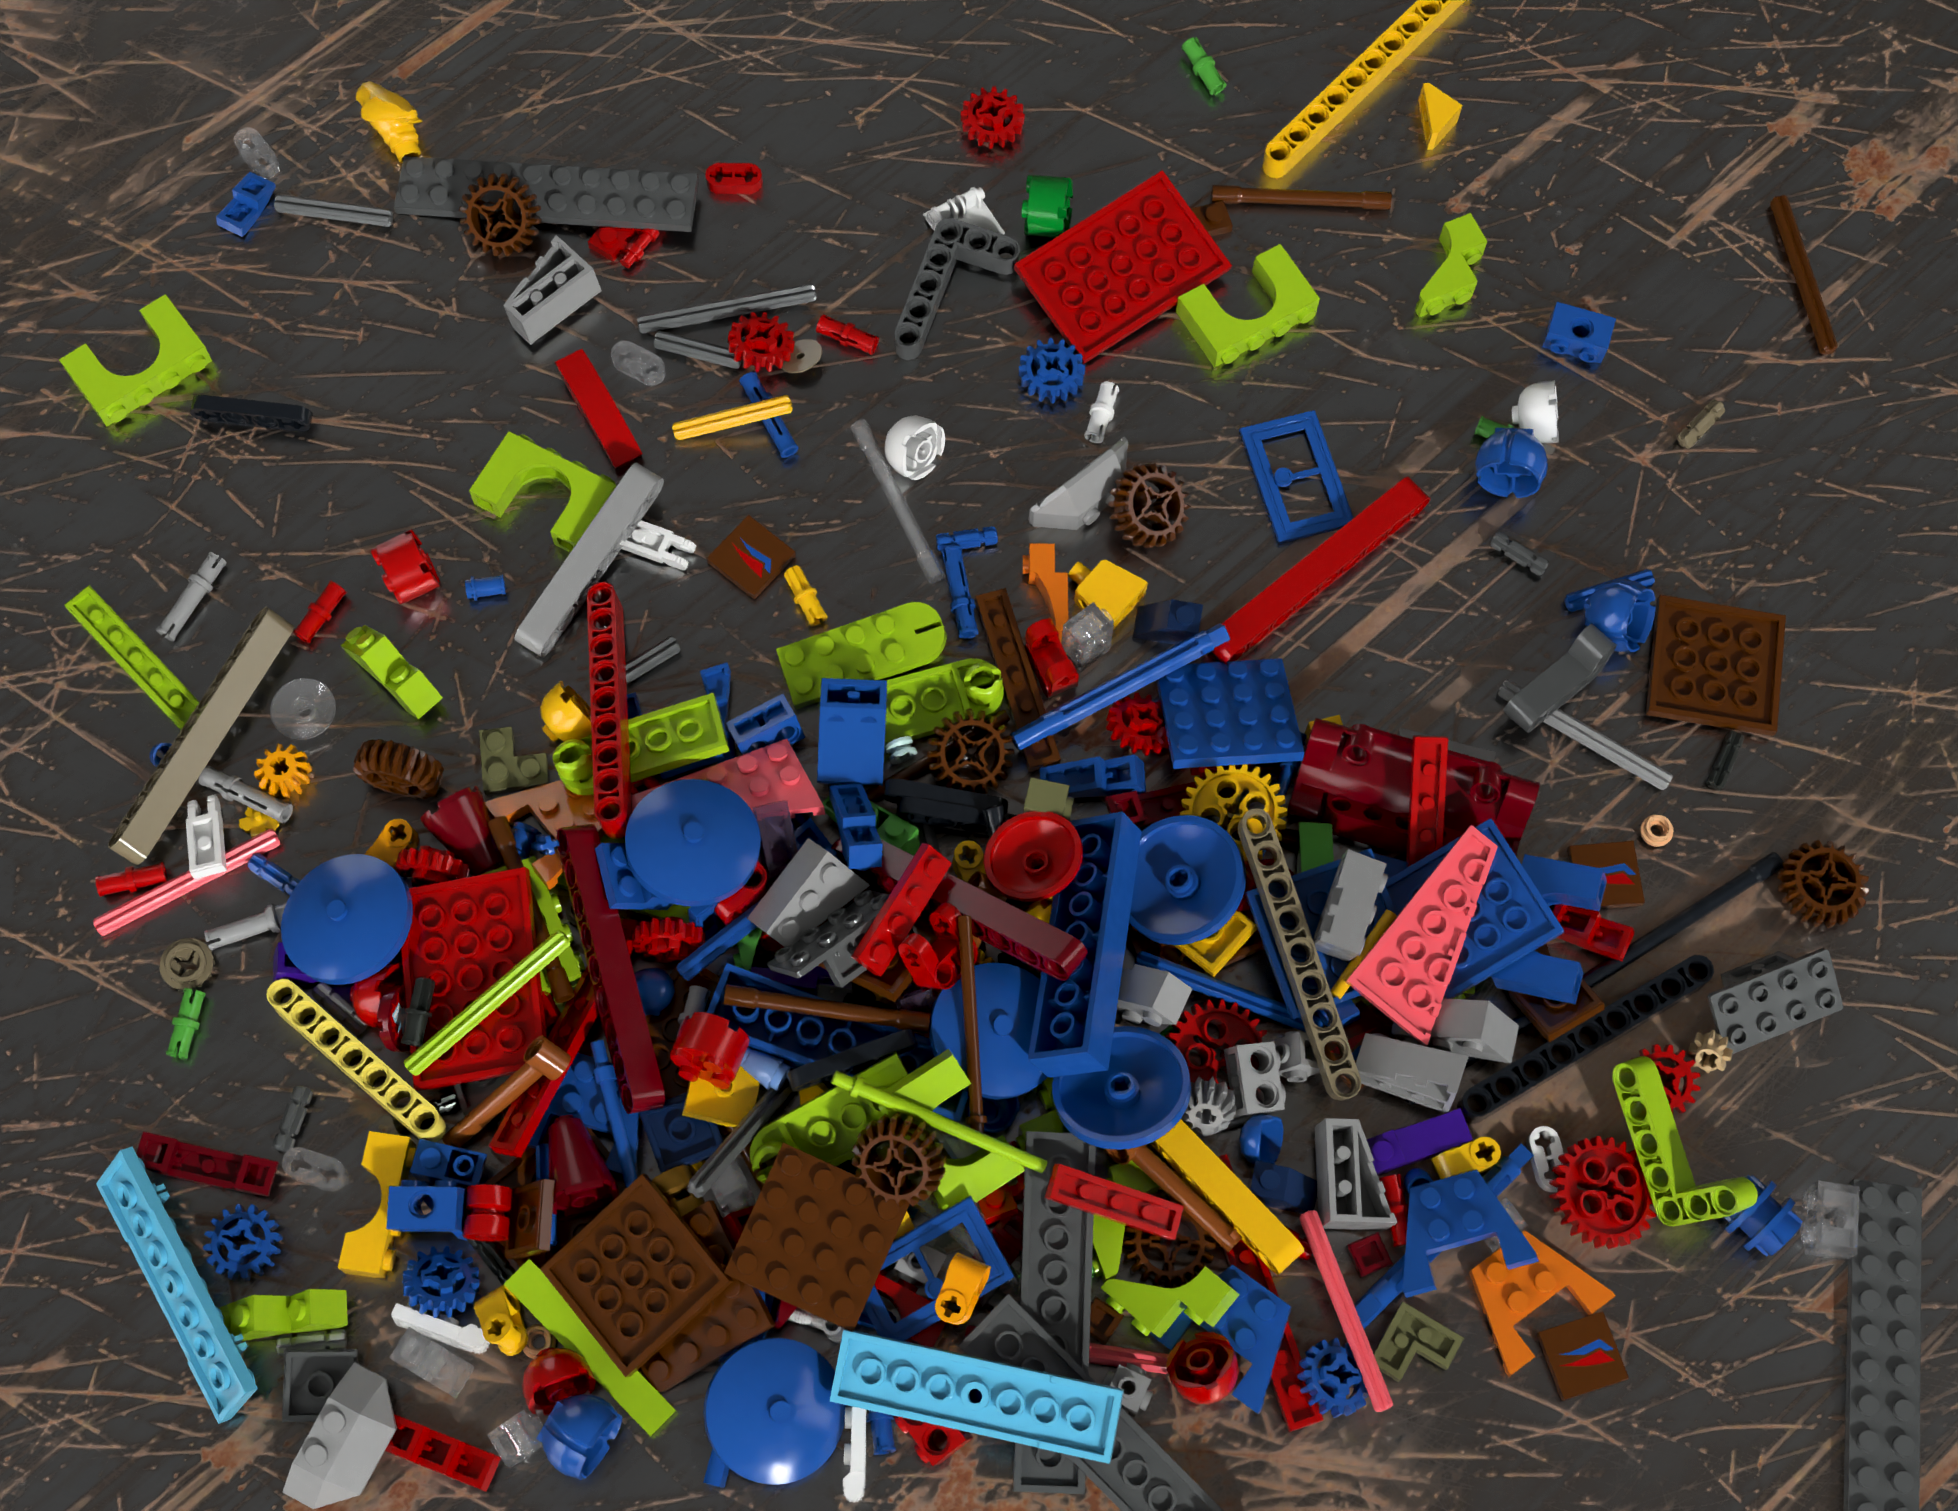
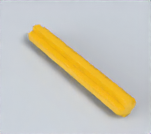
(732, 417)

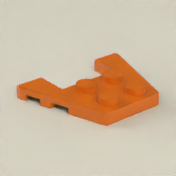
(554, 809)
(1515, 1293)

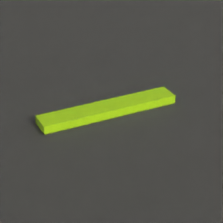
(133, 655)
(553, 1312)

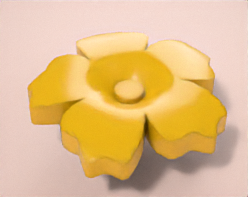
(257, 822)

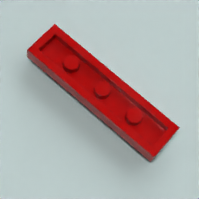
(1426, 796)
(901, 909)
(1114, 1201)

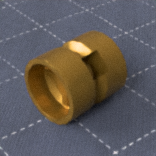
(674, 1185)

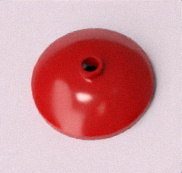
(1032, 841)

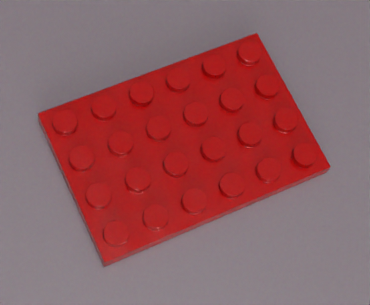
(1122, 266)
(466, 940)

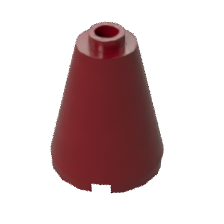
(464, 830)
(577, 1168)

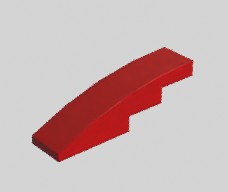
(598, 408)
(1592, 932)
(443, 1454)

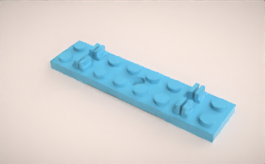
(179, 1289)
(1015, 1402)

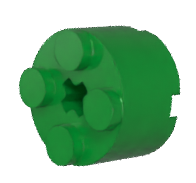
(1048, 206)

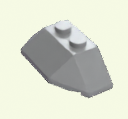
(1084, 494)
(344, 1441)

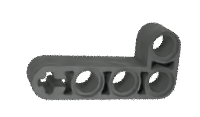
(1561, 680)

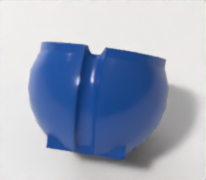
(1511, 463)
(1622, 612)
(578, 1434)

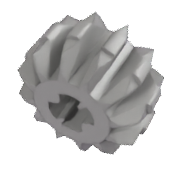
(1210, 1105)

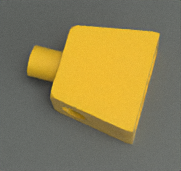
(1108, 588)

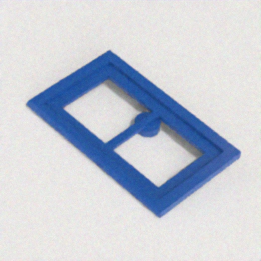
(1267, 482)
(962, 1212)

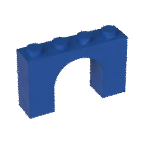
(1558, 884)

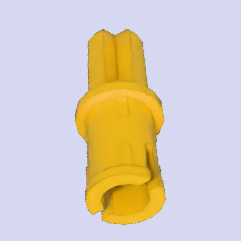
(805, 595)

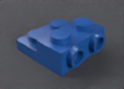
(620, 884)

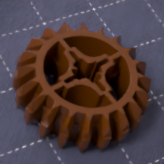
(494, 225)
(1135, 497)
(960, 741)
(398, 769)
(1848, 883)
(908, 1151)
(1185, 1244)

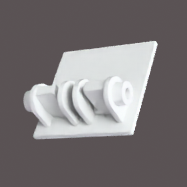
(966, 208)

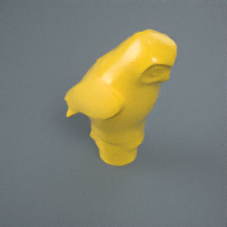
(391, 117)

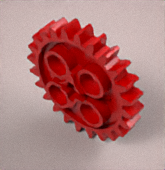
(1232, 1029)
(1602, 1222)

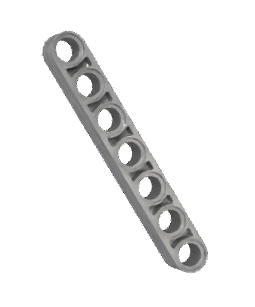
(589, 560)

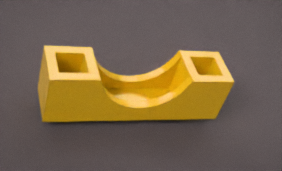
(369, 1249)

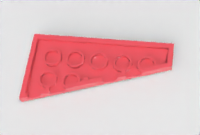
(761, 778)
(1420, 948)

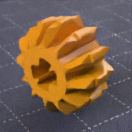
(278, 761)

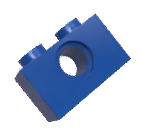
(1593, 327)
(405, 1204)

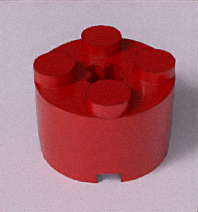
(406, 567)
(709, 1049)

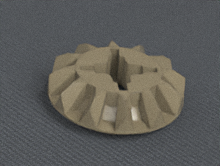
(184, 950)

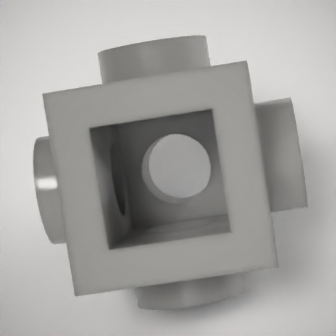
(1296, 1057)
(911, 1270)
(1135, 1376)

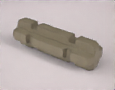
(1700, 424)

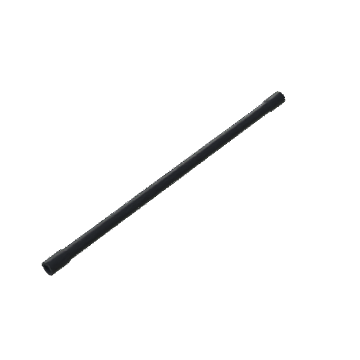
(1754, 874)

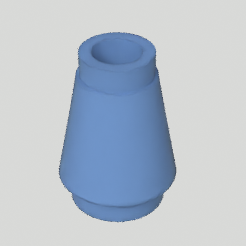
(765, 1068)

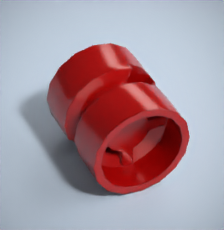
(487, 1213)

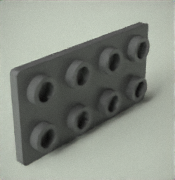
(832, 942)
(1774, 997)

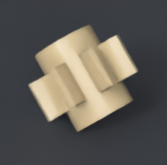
(1710, 1051)

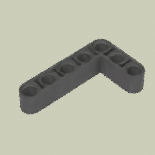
(938, 276)

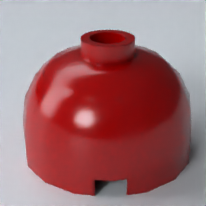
(368, 992)
(1203, 1368)
(555, 1376)

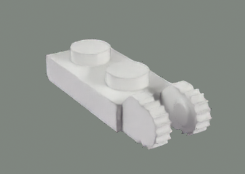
(654, 542)
(205, 839)
(441, 1329)
(855, 1453)

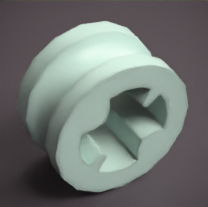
(900, 750)

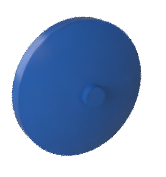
(692, 842)
(1186, 880)
(347, 919)
(1005, 1024)
(1133, 1099)
(773, 1411)

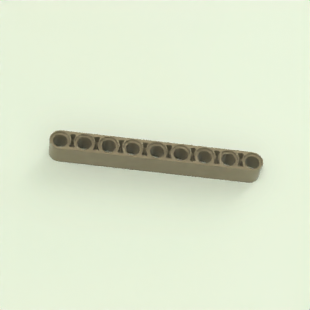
(200, 736)
(1297, 971)

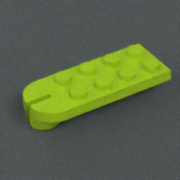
(863, 650)
(925, 697)
(656, 743)
(828, 1123)

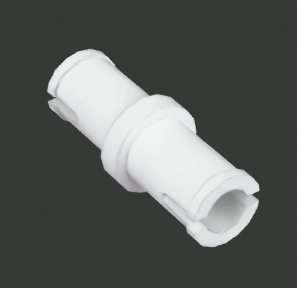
(1101, 412)

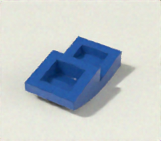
(248, 203)

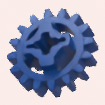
(1051, 369)
(240, 1256)
(440, 1281)
(1326, 1387)

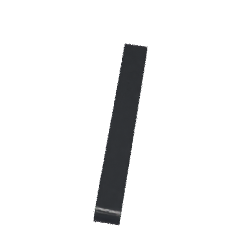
(1599, 1031)

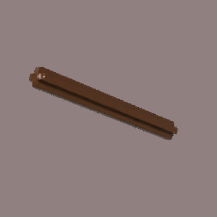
(1804, 275)

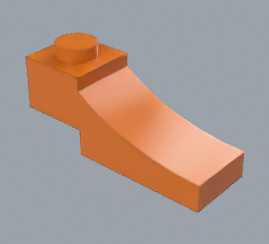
(1051, 584)

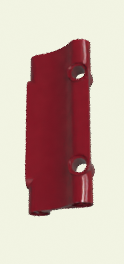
(1362, 787)

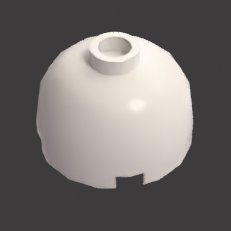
(1538, 411)
(914, 445)

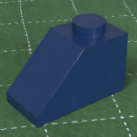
(1167, 621)
(1282, 1187)

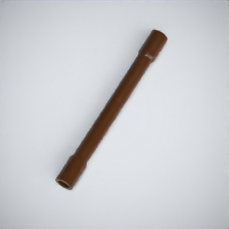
(1366, 199)
(506, 845)
(754, 998)

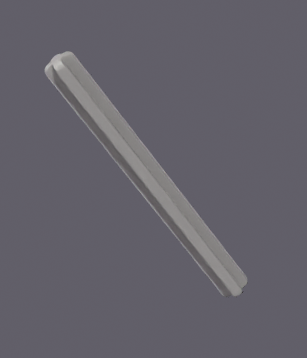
(1598, 742)

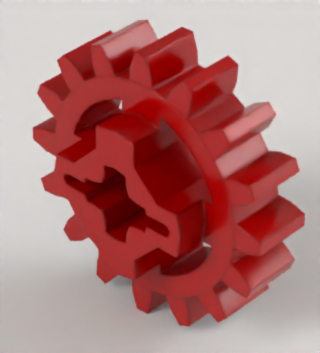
(990, 115)
(761, 342)
(1138, 724)
(430, 865)
(667, 939)
(1674, 1073)

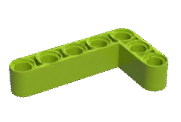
(1662, 1154)

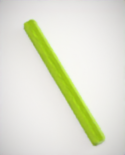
(487, 1003)

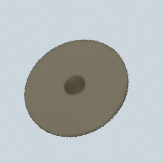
(805, 356)

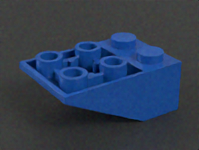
(852, 731)

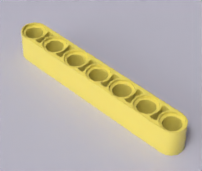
(348, 1047)

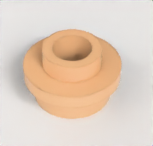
(1662, 824)
(533, 1332)

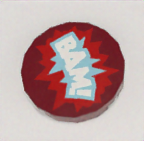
(393, 1018)

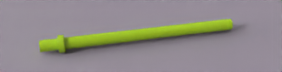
(857, 1086)

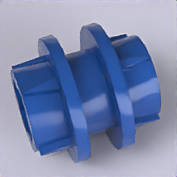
(1767, 1221)

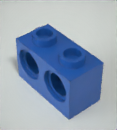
(765, 725)

